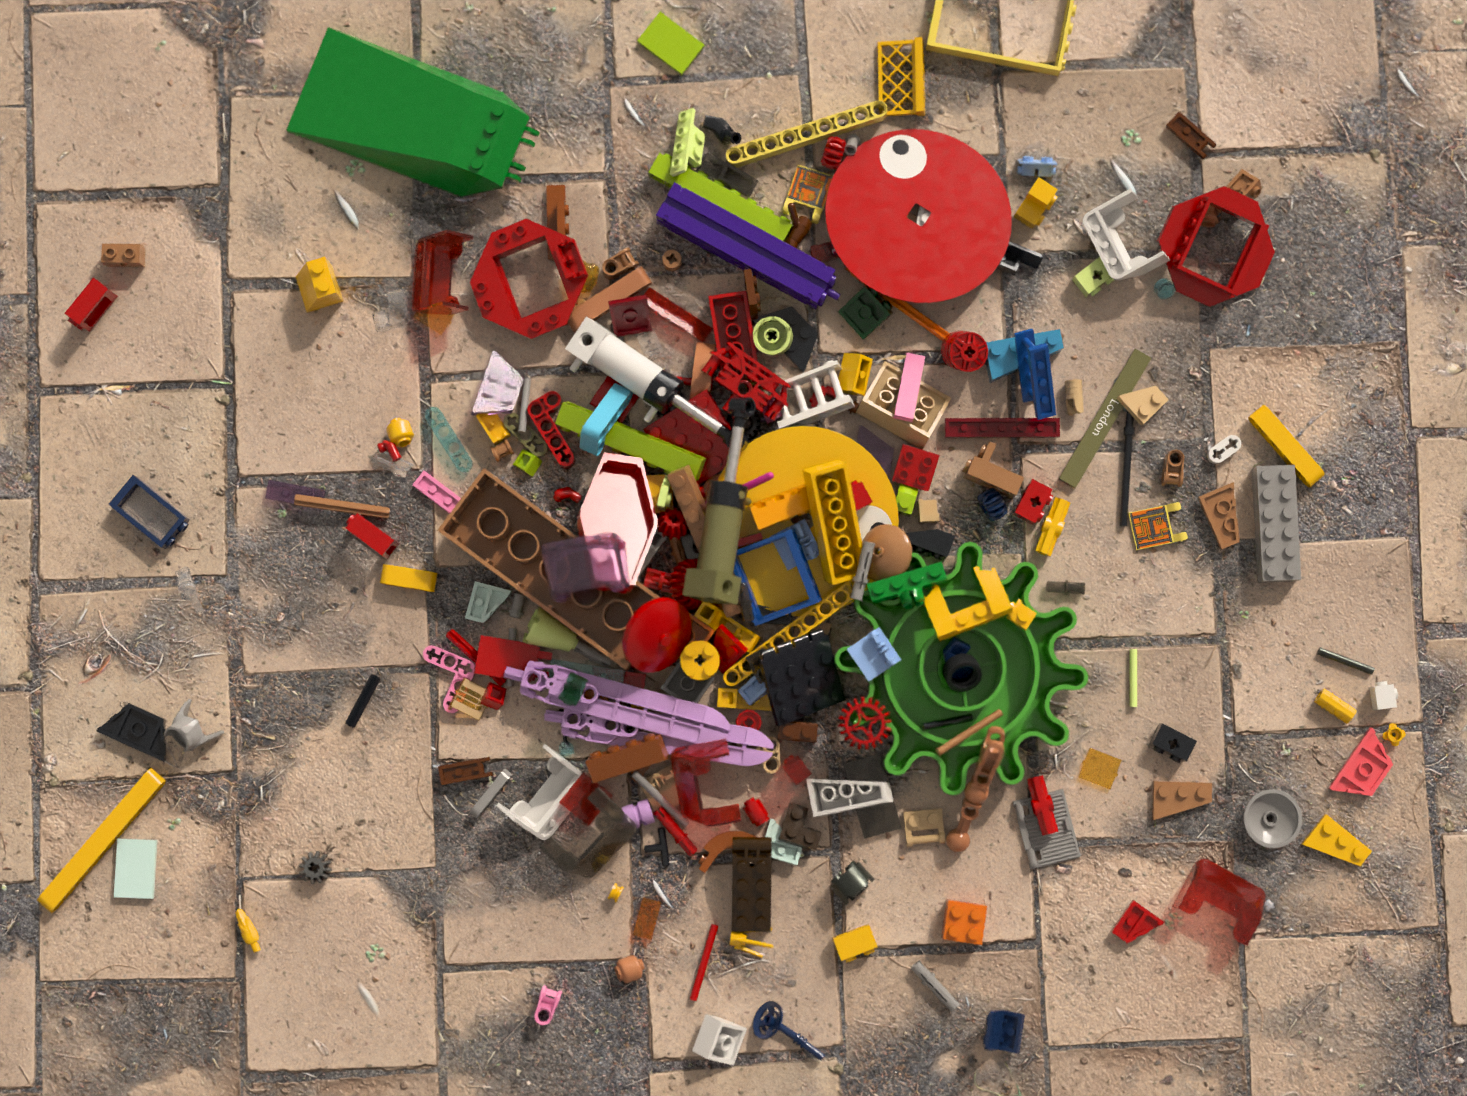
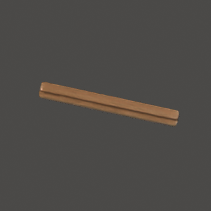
(341, 506)

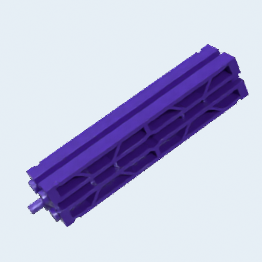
(747, 247)

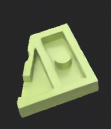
(664, 497)

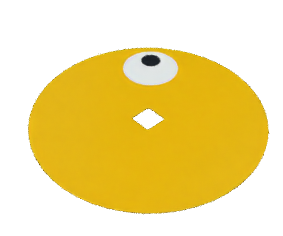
(786, 455)

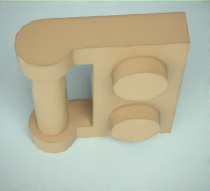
(921, 821)

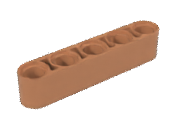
(598, 305)

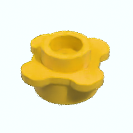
(1399, 734)

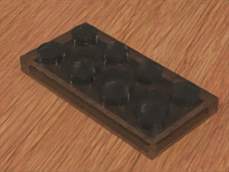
(877, 818)

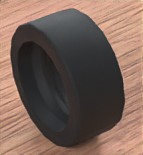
(967, 683)

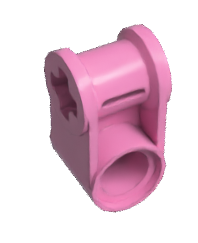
(547, 1003)

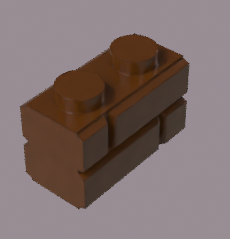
(798, 732)

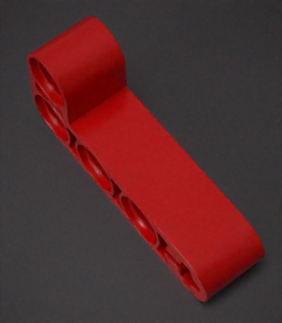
(553, 433)

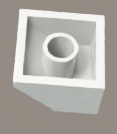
(719, 1039)

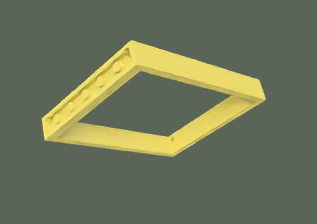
(1004, 60)

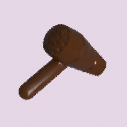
(800, 227)

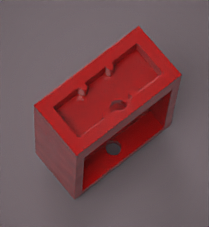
(90, 305)
(371, 535)

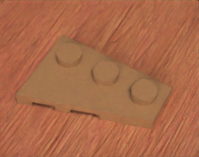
(1220, 512)
(1178, 796)

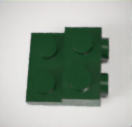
(866, 311)

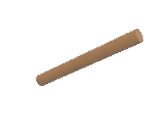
(969, 732)

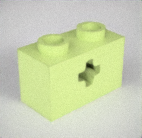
(1085, 281)

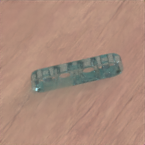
(450, 438)

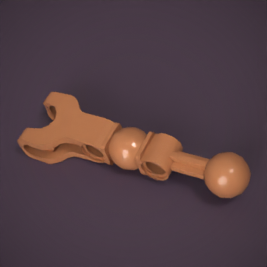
(977, 789)

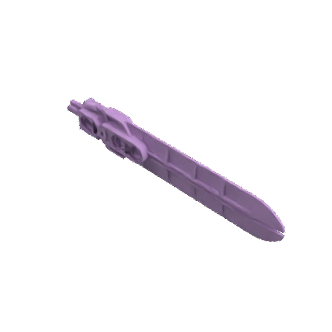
(627, 694)
(619, 736)

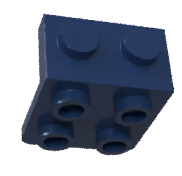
(1004, 1031)

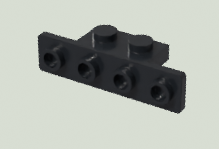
(1016, 254)

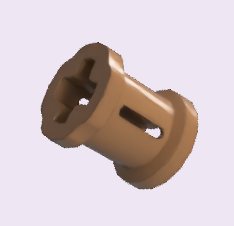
(501, 450)

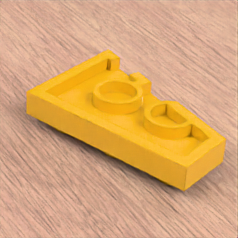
(1336, 841)

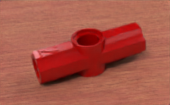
(1042, 805)

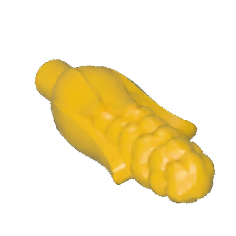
(247, 930)

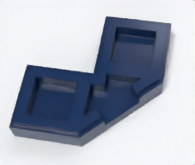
(955, 647)

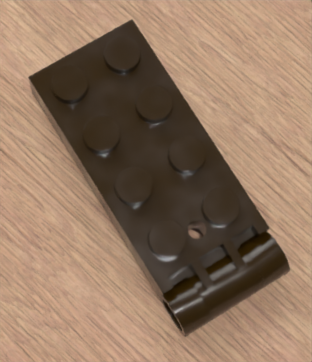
(751, 884)

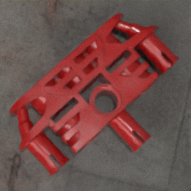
(752, 370)

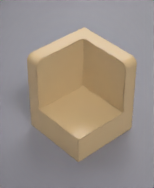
(927, 511)

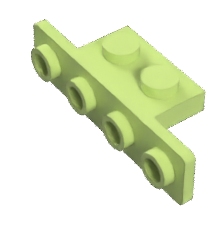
(687, 144)

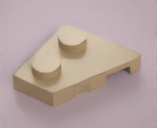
(1143, 403)

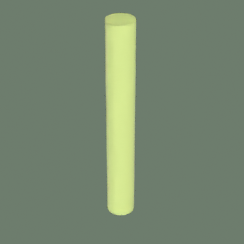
(1133, 677)

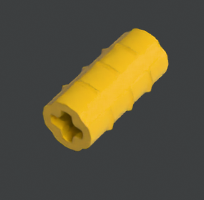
(1335, 706)

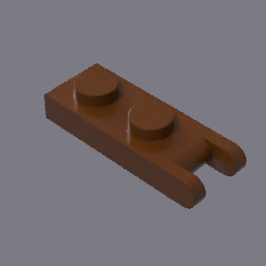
(1190, 134)
(463, 771)

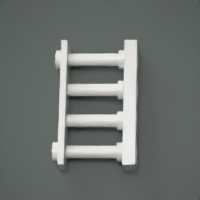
(824, 409)

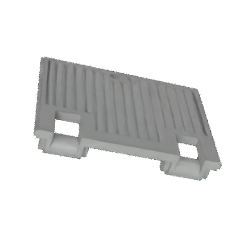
(1054, 846)

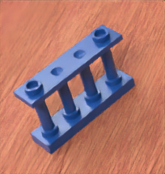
(1035, 374)

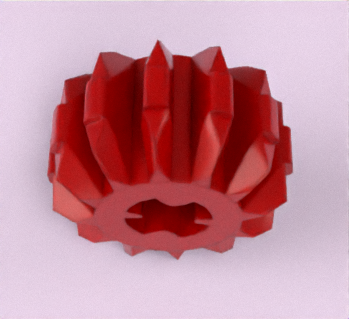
(833, 152)
(672, 524)

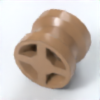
(671, 264)

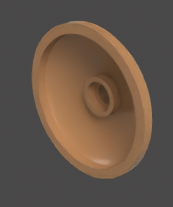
(894, 551)

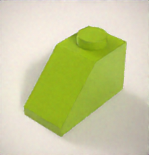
(906, 499)

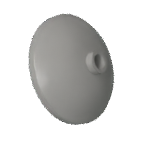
(1285, 821)

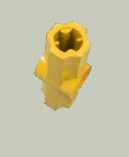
(1052, 526)

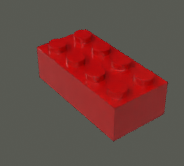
(732, 323)

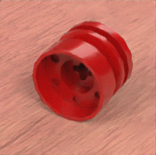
(959, 341)

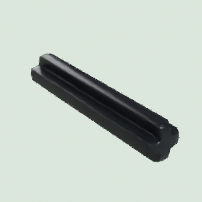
(362, 701)

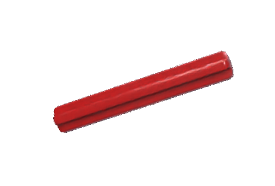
(469, 651)

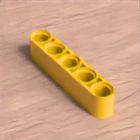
(1286, 445)

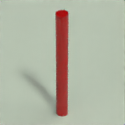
(704, 961)

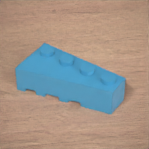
(1003, 356)

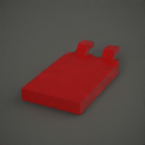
(498, 653)

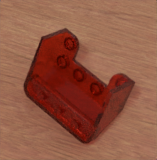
(1225, 891)

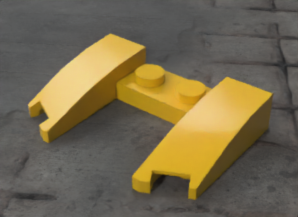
(993, 607)

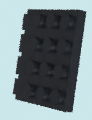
(800, 677)

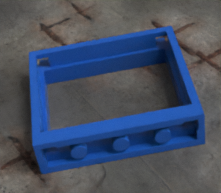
(803, 568)

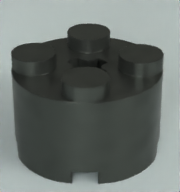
(852, 882)

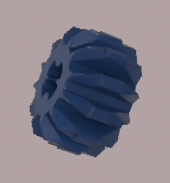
(992, 504)

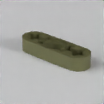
(532, 448)

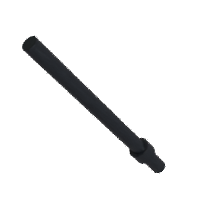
(1129, 432)

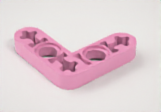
(458, 676)

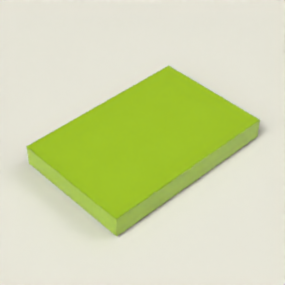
(670, 43)

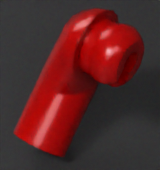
(391, 448)

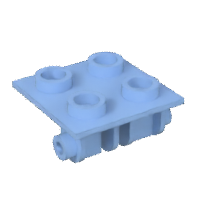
(806, 540)
(873, 654)

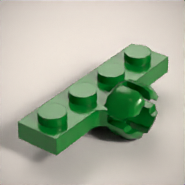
(908, 585)

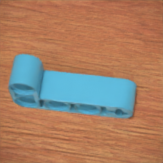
(603, 418)

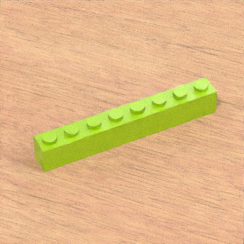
(727, 199)
(633, 442)

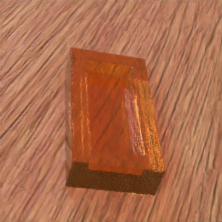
(647, 918)

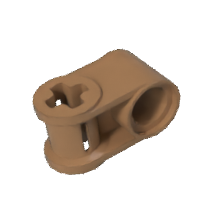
(621, 264)
(1173, 470)

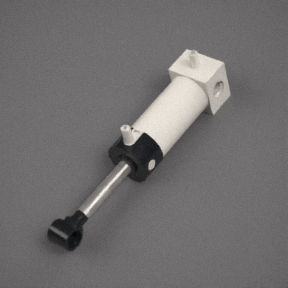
(638, 374)

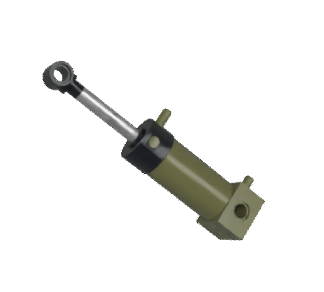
(725, 503)

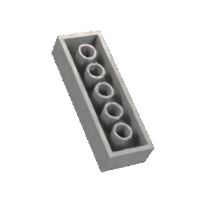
(1276, 523)

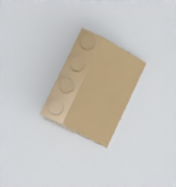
(881, 402)

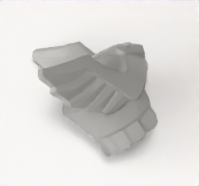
(188, 730)

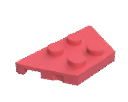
(1364, 767)

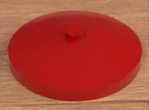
(656, 635)

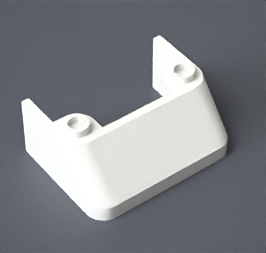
(1101, 228)
(544, 811)

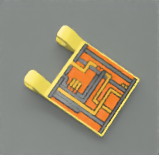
(810, 190)
(1153, 528)

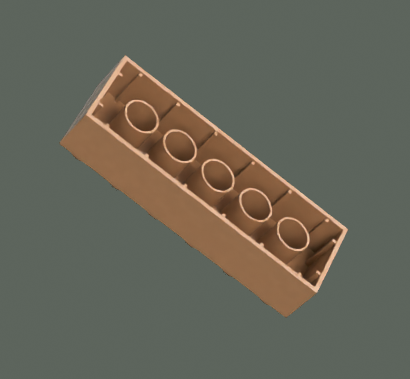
(507, 538)

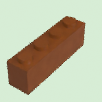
(626, 758)

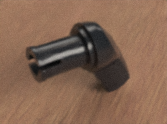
(722, 130)

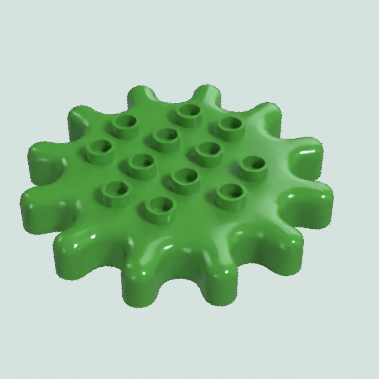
(1015, 666)

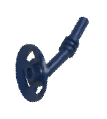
(776, 1023)

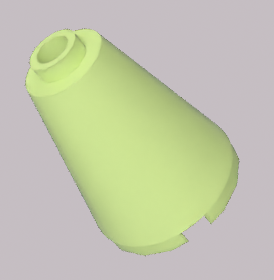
(549, 632)

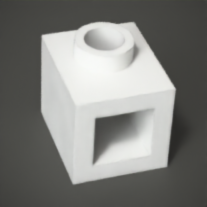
(1383, 696)

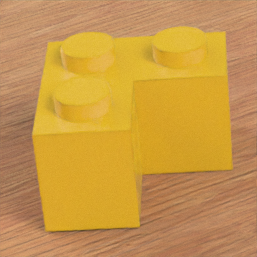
(1037, 200)

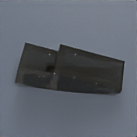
(727, 174)

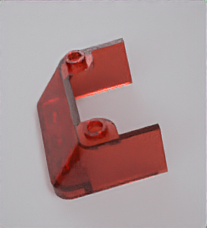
(434, 273)
(688, 764)

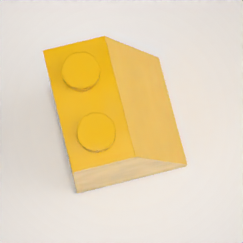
(318, 285)

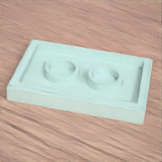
(135, 868)

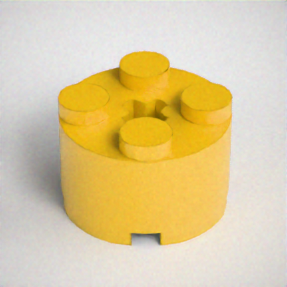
(707, 652)

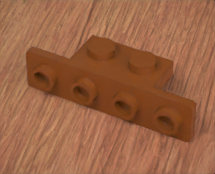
(557, 211)

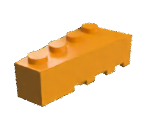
(780, 507)

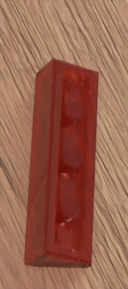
(677, 316)

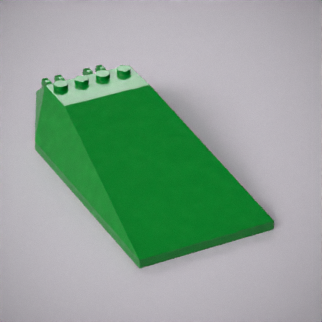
(410, 117)

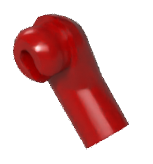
(567, 492)

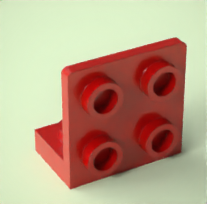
(915, 467)

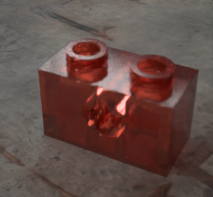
(795, 769)

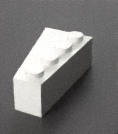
(839, 796)

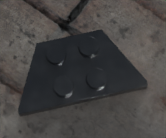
(803, 336)
(138, 730)

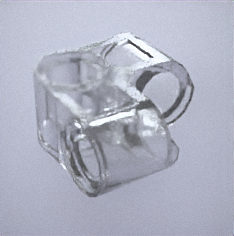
(386, 319)

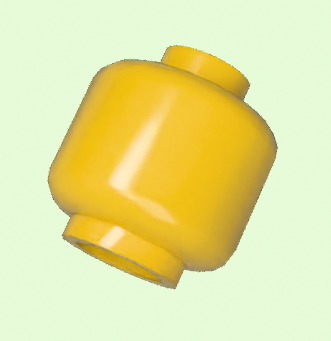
(400, 432)

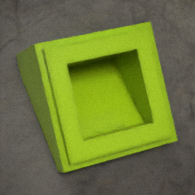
(527, 462)

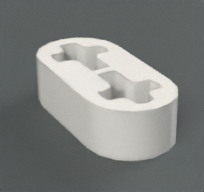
(1226, 452)

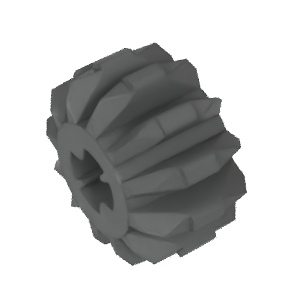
(314, 874)

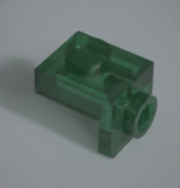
(573, 689)

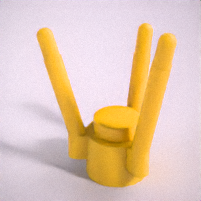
(739, 940)

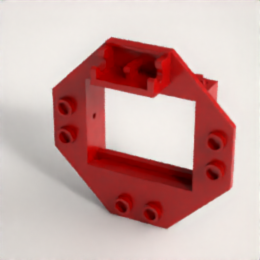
(1180, 233)
(493, 289)

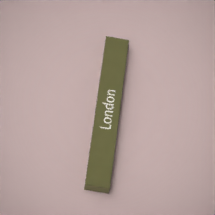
(1104, 419)

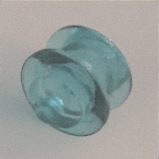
(1164, 288)

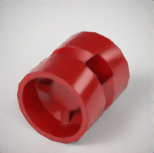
(749, 719)

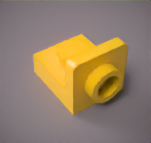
(1021, 614)

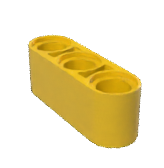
(408, 578)

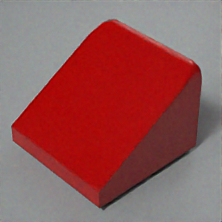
(493, 696)

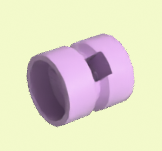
(640, 813)

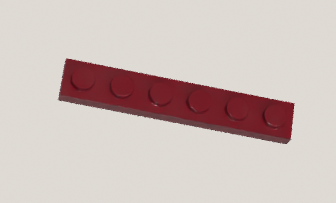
(1002, 428)

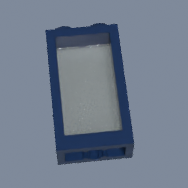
(149, 512)

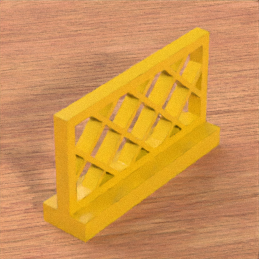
(917, 73)

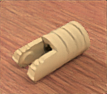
(1074, 396)

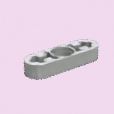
(491, 793)

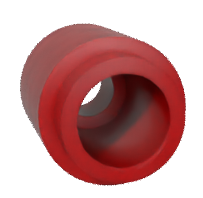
(756, 811)

